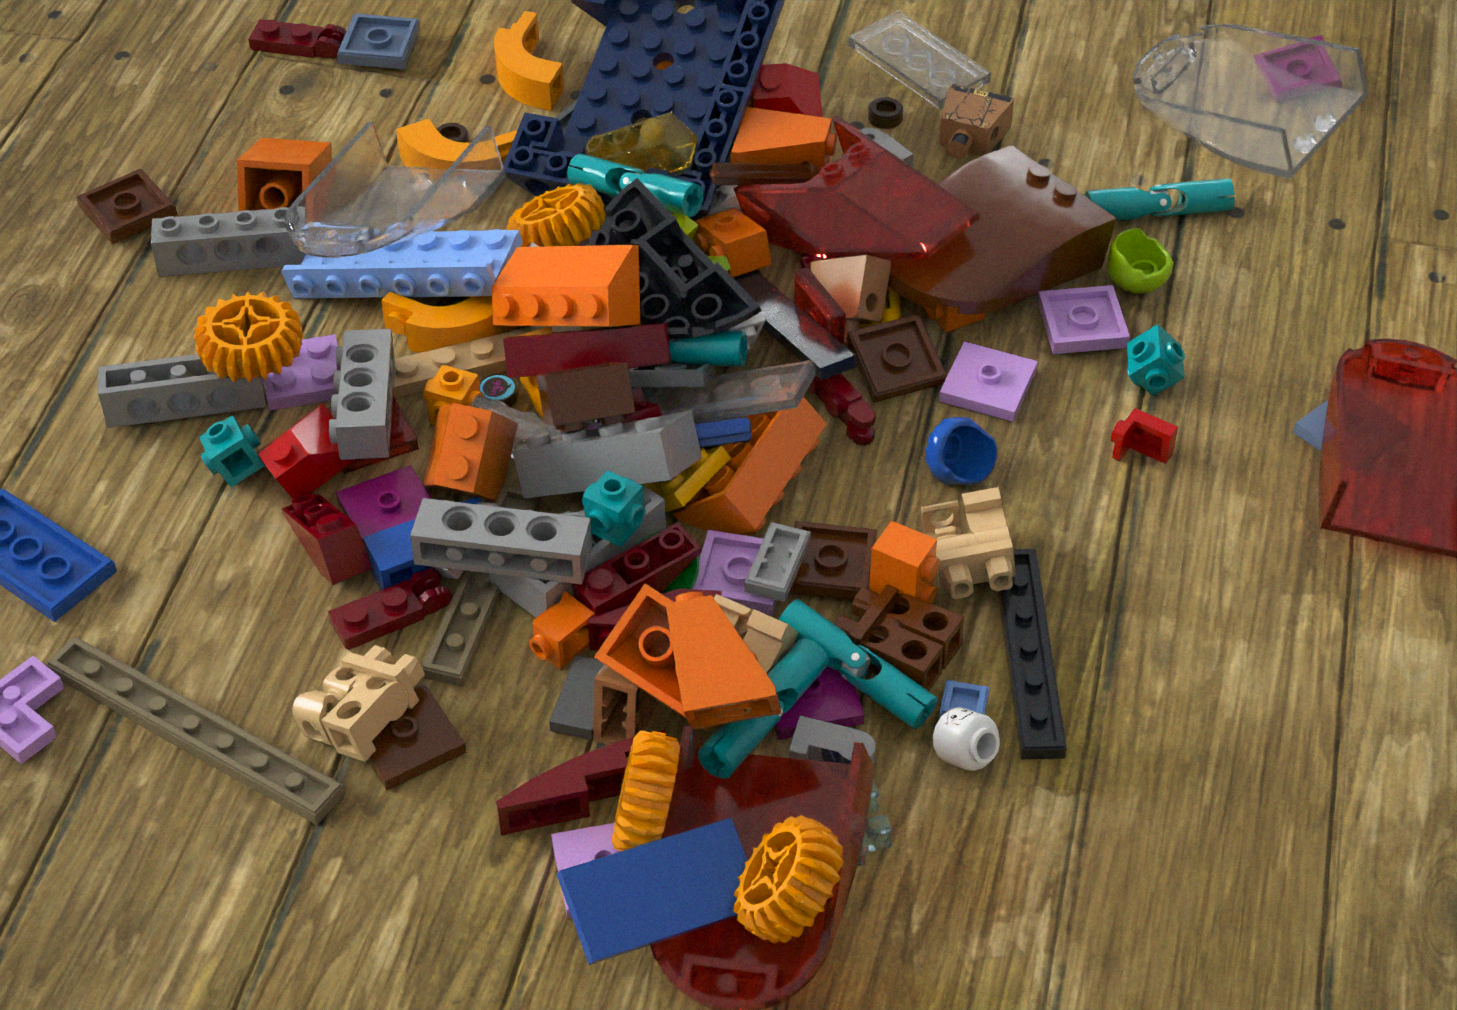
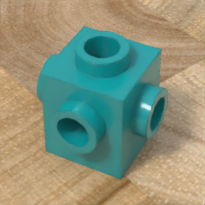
(1155, 360)
(231, 450)
(614, 507)

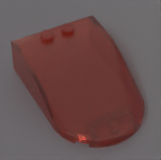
(1392, 447)
(725, 962)

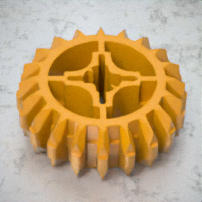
(559, 216)
(248, 336)
(646, 790)
(788, 879)

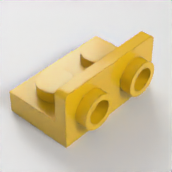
(685, 485)

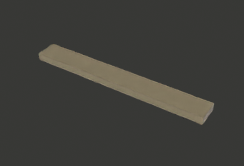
(197, 730)

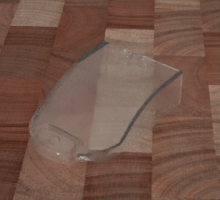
(1252, 92)
(367, 205)

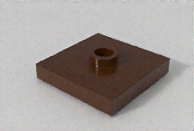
(126, 205)
(896, 357)
(835, 561)
(415, 742)

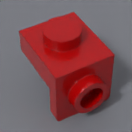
(1145, 435)

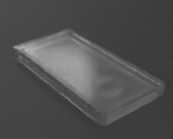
(917, 57)
(741, 393)

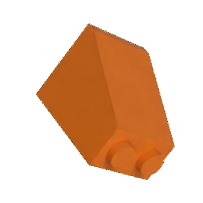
(783, 138)
(278, 171)
(470, 451)
(714, 666)

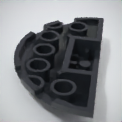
(674, 274)

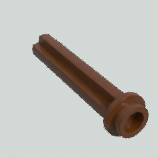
(762, 173)

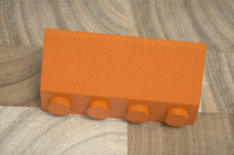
(569, 287)
(756, 472)

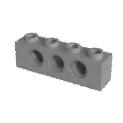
(222, 242)
(171, 391)
(363, 394)
(501, 541)

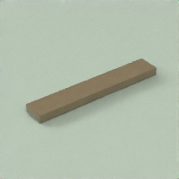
(469, 612)

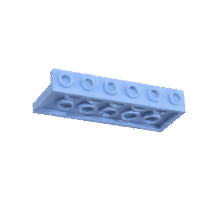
(421, 267)

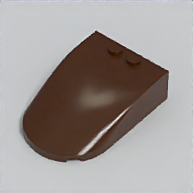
(1027, 238)

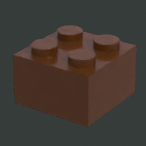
(586, 394)

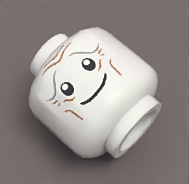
(966, 739)

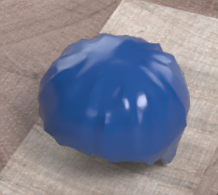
(960, 452)

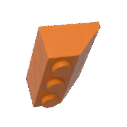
(643, 649)

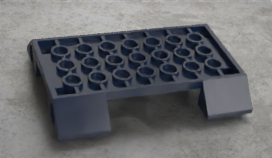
(708, 87)

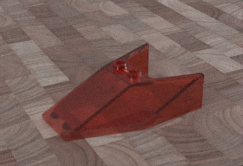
(859, 206)

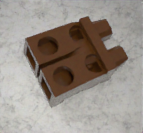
(905, 633)

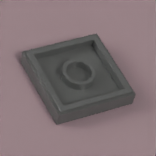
(672, 375)

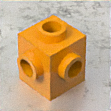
(448, 387)

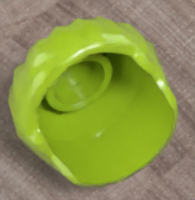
(1138, 262)

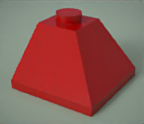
(787, 90)
(304, 455)

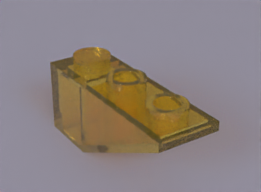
(653, 143)

